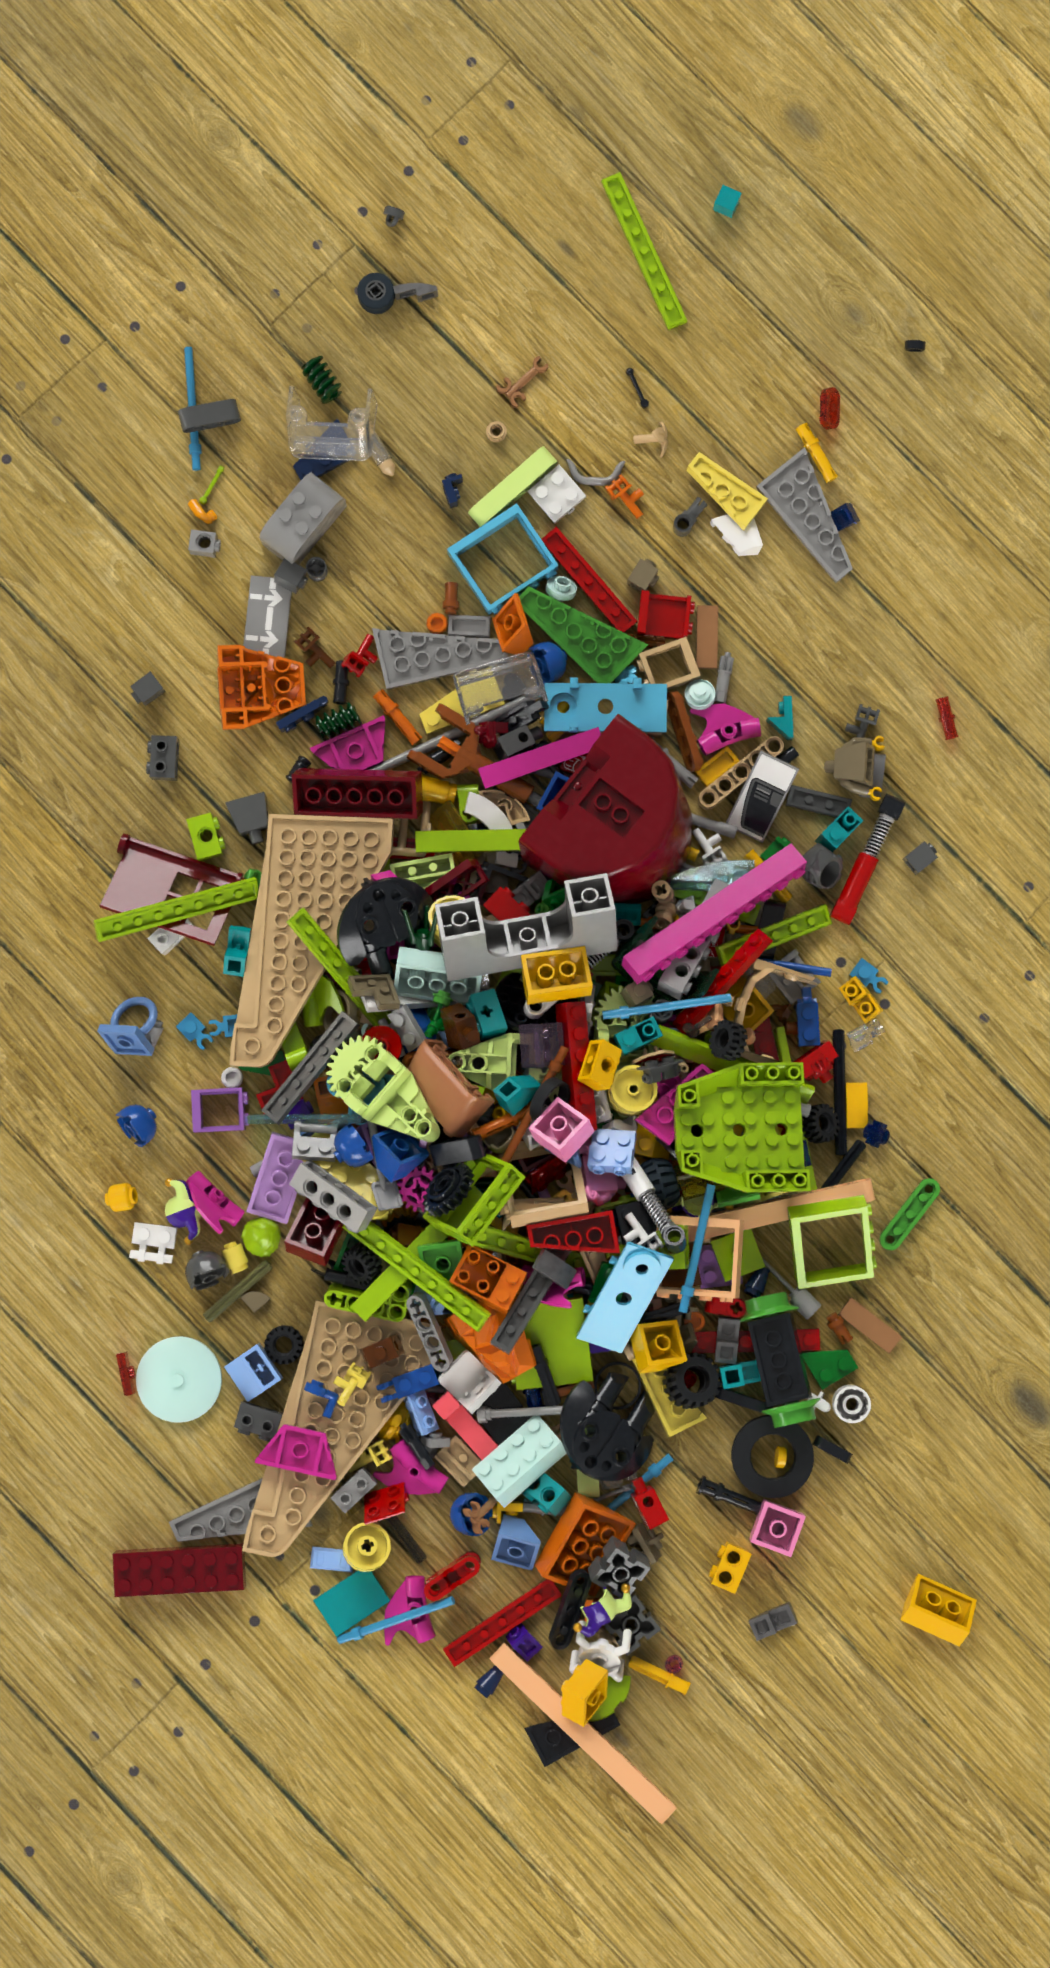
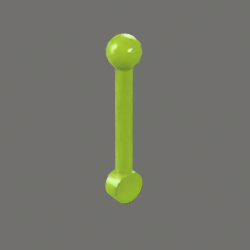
(203, 500)

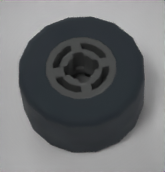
(376, 301)

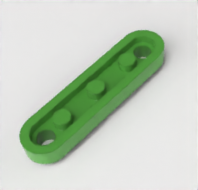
(909, 1214)

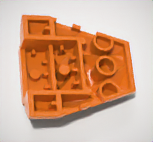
(256, 686)
(500, 1364)

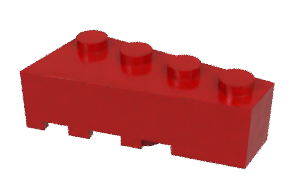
(580, 1233)

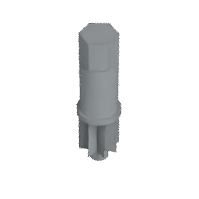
(723, 679)

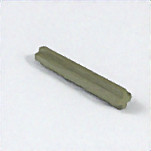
(237, 1291)

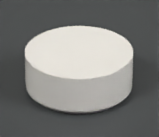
(232, 1077)

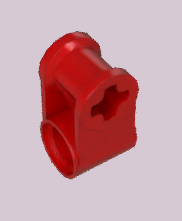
(723, 1308)

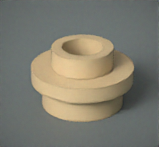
(496, 425)

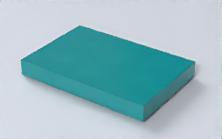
(351, 1601)

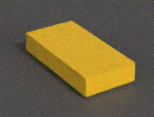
(716, 766)

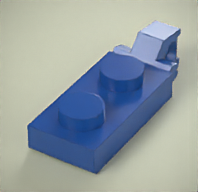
(807, 1019)

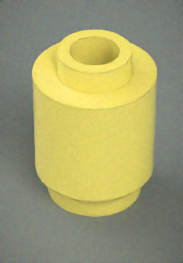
(235, 1257)

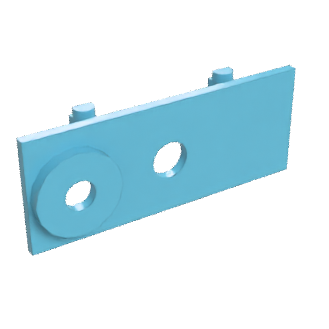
(637, 702)
(613, 1322)

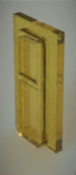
(449, 819)

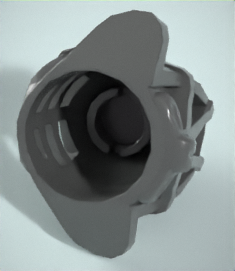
(822, 867)

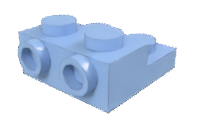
(612, 1152)

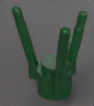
(424, 937)

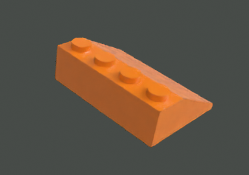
(580, 1539)

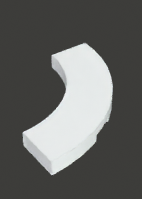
(494, 819)

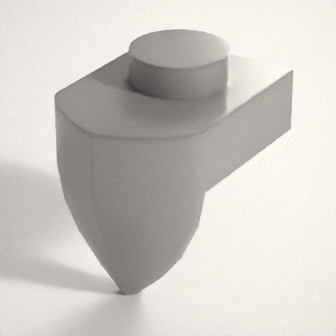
(434, 1441)

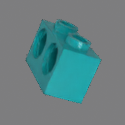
(547, 1489)

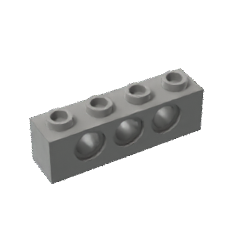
(344, 1197)

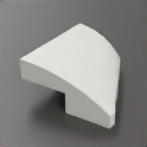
(743, 542)

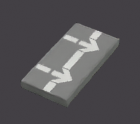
(267, 616)

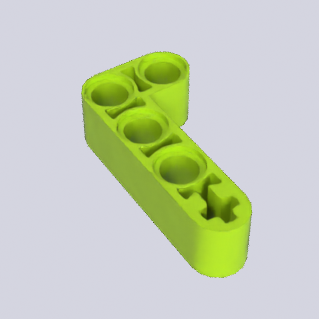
(294, 1047)
(385, 1312)

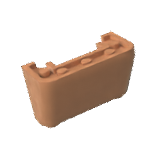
(446, 1090)

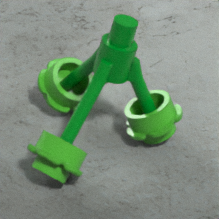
(436, 1024)

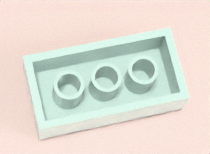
(424, 973)
(520, 1460)

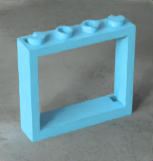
(485, 531)

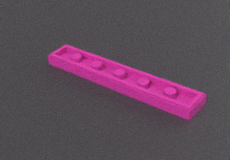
(538, 758)

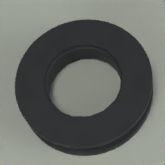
(784, 1484)

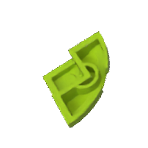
(616, 1693)

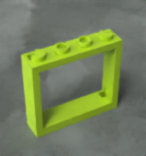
(489, 1203)
(825, 1210)

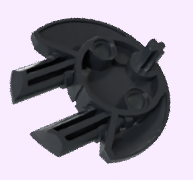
(382, 906)
(606, 1432)

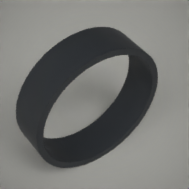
(543, 1093)
(627, 1365)

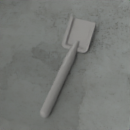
(384, 1191)

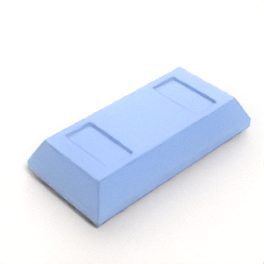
(329, 1559)

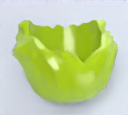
(261, 1236)

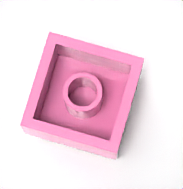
(561, 1129)
(777, 1527)

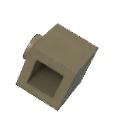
(643, 575)
(637, 994)

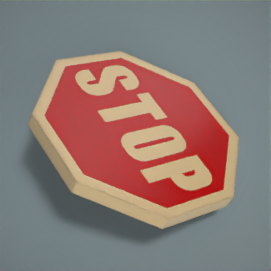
(656, 1055)

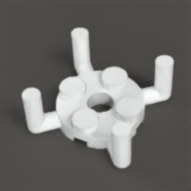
(601, 1653)

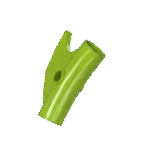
(322, 997)

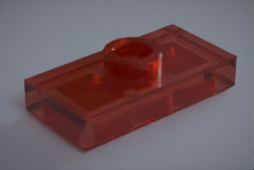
(127, 1373)

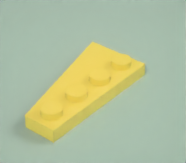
(731, 493)
(432, 721)

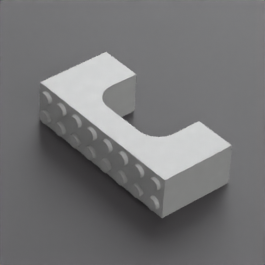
(483, 947)

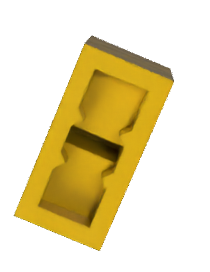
(735, 1568)

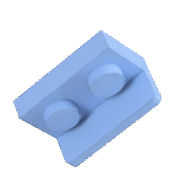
(421, 1413)

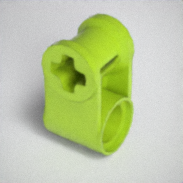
(462, 790)

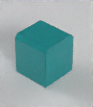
(727, 201)

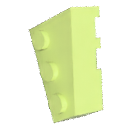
(424, 870)

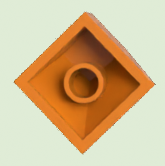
(513, 627)

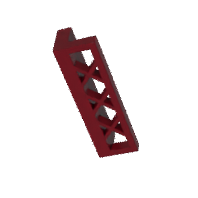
(455, 876)

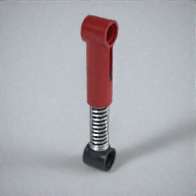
(866, 861)

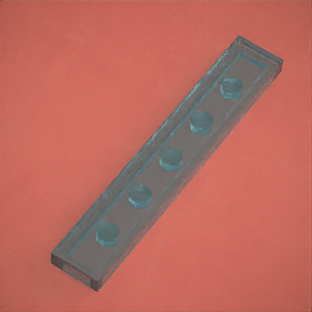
(343, 1118)

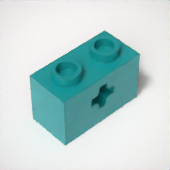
(487, 1003)

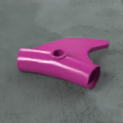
(722, 718)
(212, 1202)
(555, 1294)
(411, 1472)
(409, 1595)

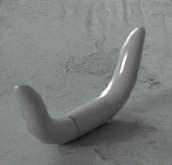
(595, 481)

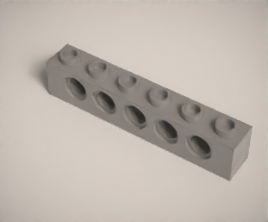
(672, 983)

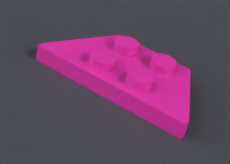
(356, 748)
(299, 1451)

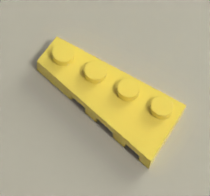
(671, 1416)

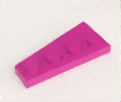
(659, 1116)

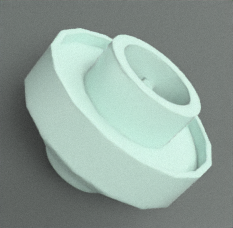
(561, 588)
(700, 694)

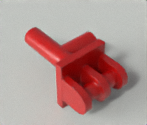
(356, 662)

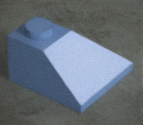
(516, 1543)

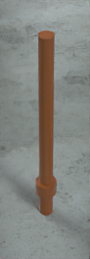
(554, 1067)

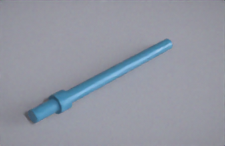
(194, 448)
(625, 1011)
(687, 1290)
(653, 1471)
(359, 1632)

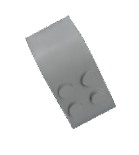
(302, 519)

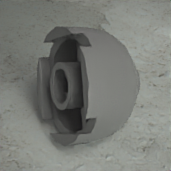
(205, 1269)

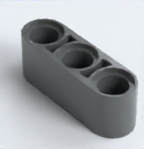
(209, 415)

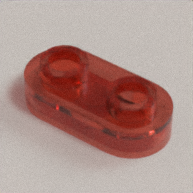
(829, 408)

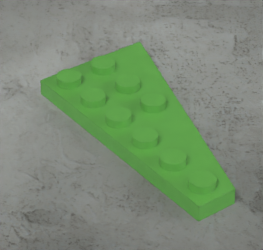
(589, 642)

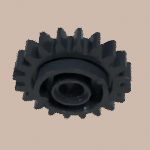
(448, 1189)

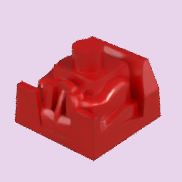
(818, 1062)

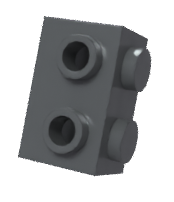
(163, 758)
(257, 1420)

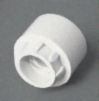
(862, 1408)

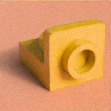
(511, 1509)

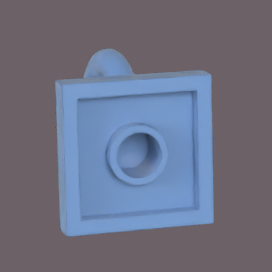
(126, 1038)

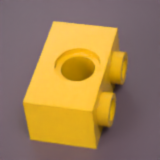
(600, 1065)

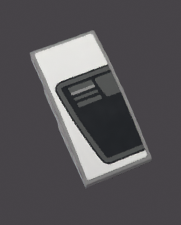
(762, 796)

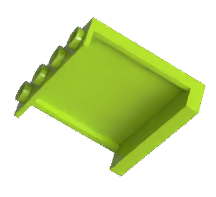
(556, 1332)

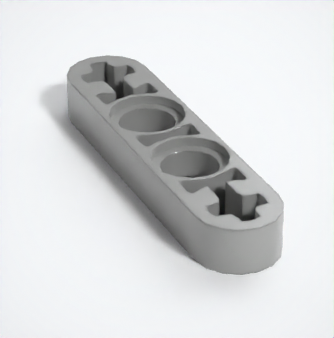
(432, 1331)

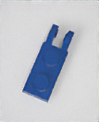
(410, 1383)

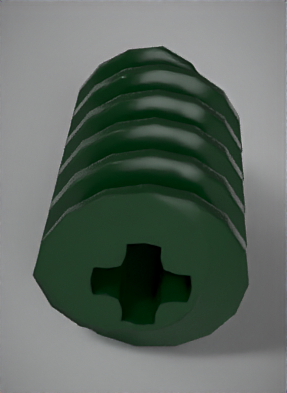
(320, 380)
(337, 720)

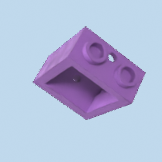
(197, 1109)

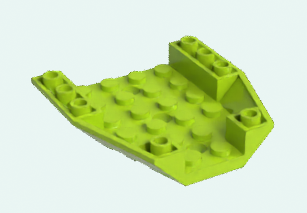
(758, 1100)

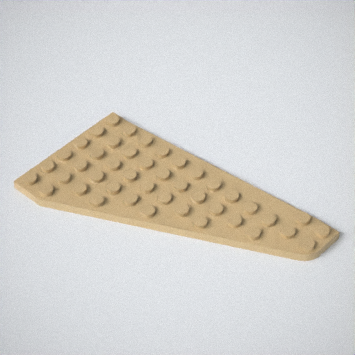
(310, 866)
(332, 1344)

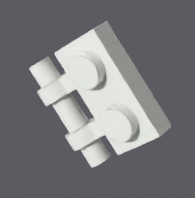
(156, 1236)

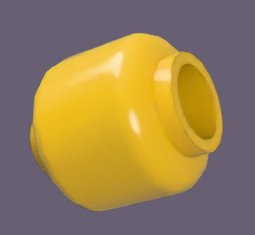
(121, 1197)

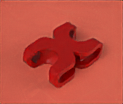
(452, 1576)

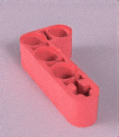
(465, 1425)

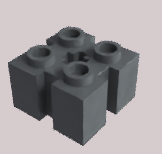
(618, 1567)
(645, 1624)

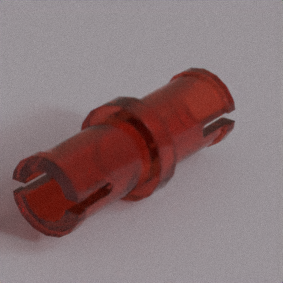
(946, 718)

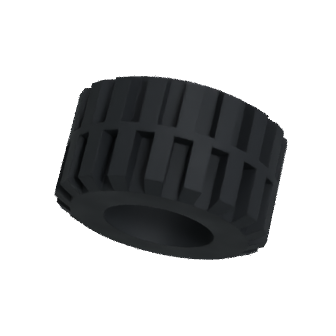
(708, 1382)

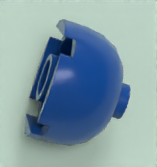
(550, 660)
(138, 1123)
(351, 1147)
(459, 1520)

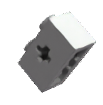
(354, 1489)

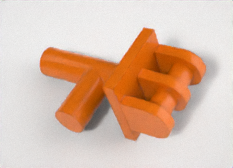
(627, 499)

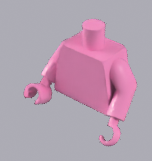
(598, 1187)

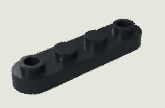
(569, 1609)

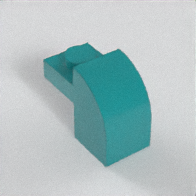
(237, 950)
(739, 1374)

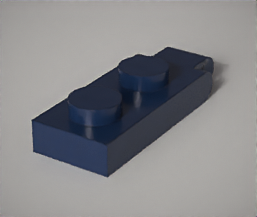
(304, 713)

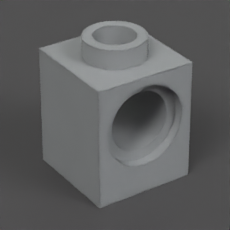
(197, 537)

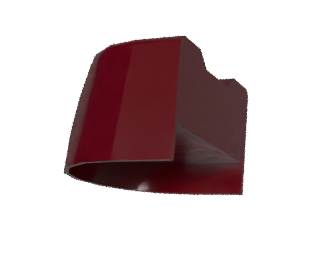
(615, 817)

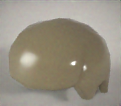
(500, 1141)

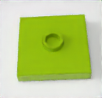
(724, 1250)

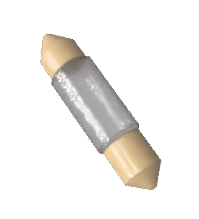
(382, 457)

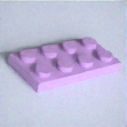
(272, 1194)

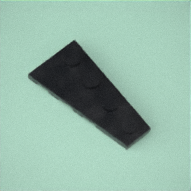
(553, 1743)

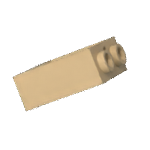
(688, 658)

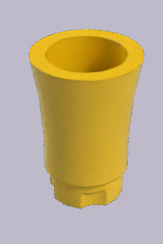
(437, 790)

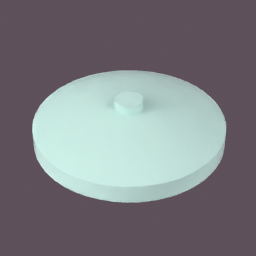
(179, 1379)

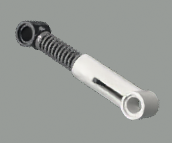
(592, 960)
(645, 1192)

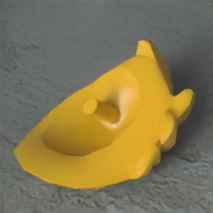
(392, 1426)

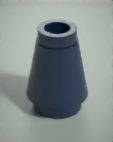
(757, 1282)
(489, 1681)

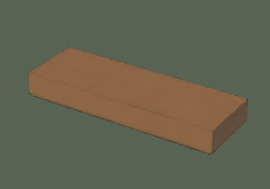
(707, 637)
(870, 1325)

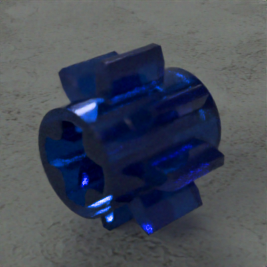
(876, 1134)

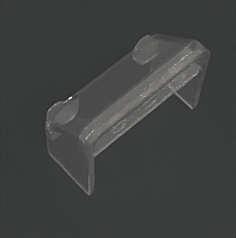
(330, 439)
(498, 682)

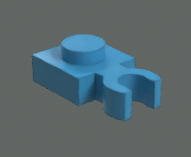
(866, 974)
(226, 1026)
(192, 1029)

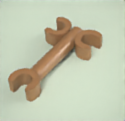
(513, 391)
(478, 1513)

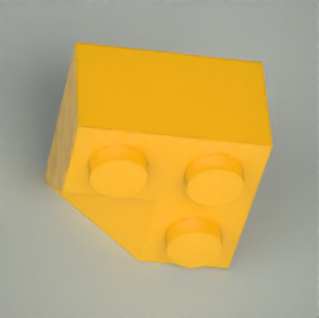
(657, 1346)
(584, 1692)

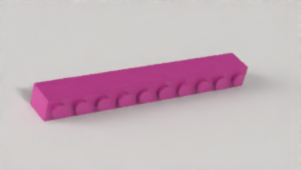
(714, 914)

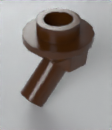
(782, 1011)

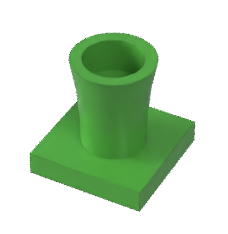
(435, 1253)

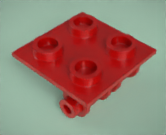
(548, 1172)
(385, 1503)

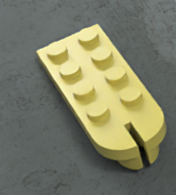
(357, 1178)

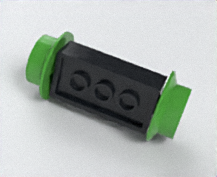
(779, 1359)

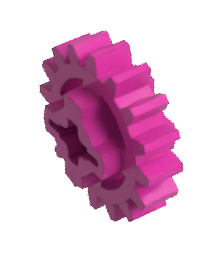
(409, 1190)

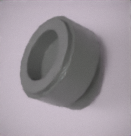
(392, 212)

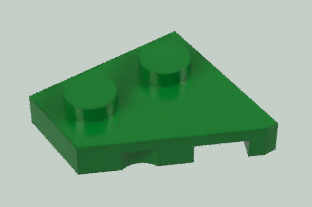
(829, 1365)

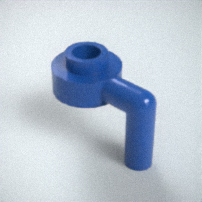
(316, 1388)

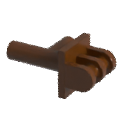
(318, 653)

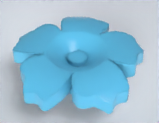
(627, 675)

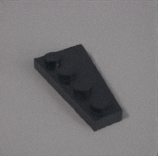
(643, 1218)

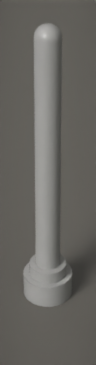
(485, 1414)

